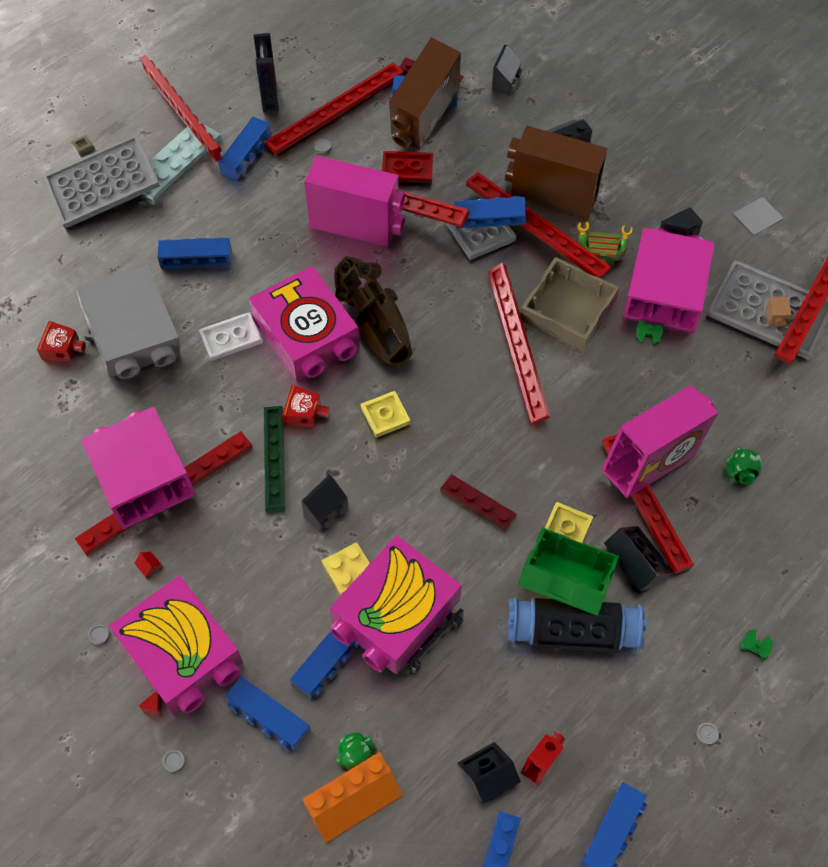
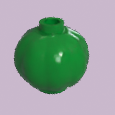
(746, 464)
(354, 750)

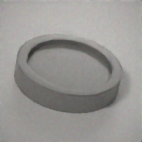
(323, 146)
(98, 634)
(707, 733)
(173, 761)

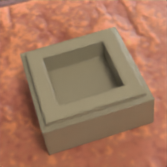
(82, 145)

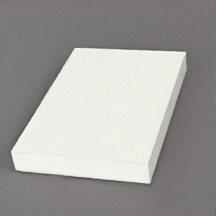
(230, 336)

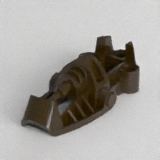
(375, 307)

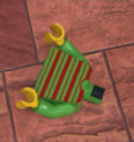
(604, 245)

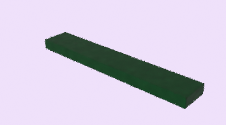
(274, 459)

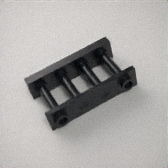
(266, 72)
(455, 621)

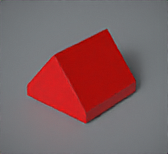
(147, 563)
(152, 705)

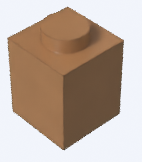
(778, 311)

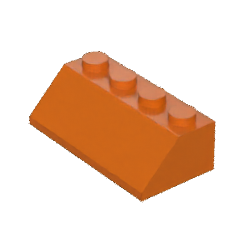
(352, 797)

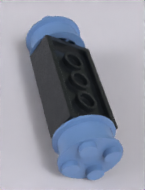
(562, 626)

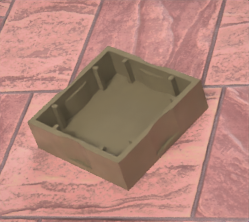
(569, 304)

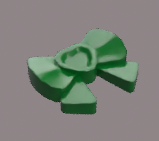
(649, 330)
(750, 643)

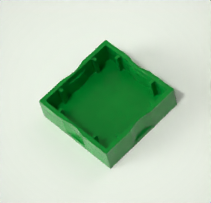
(568, 571)

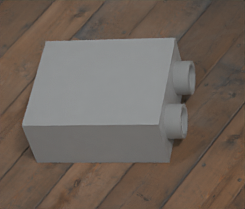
(129, 322)

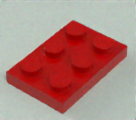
(409, 166)

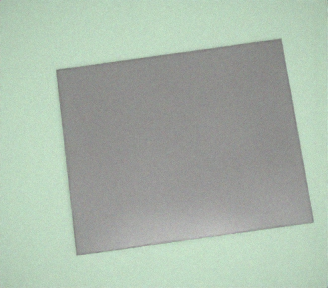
(758, 215)

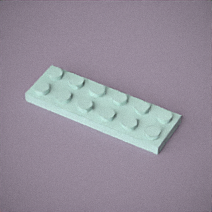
(177, 159)

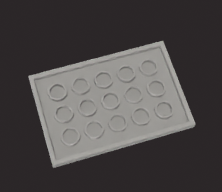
(100, 181)
(743, 303)

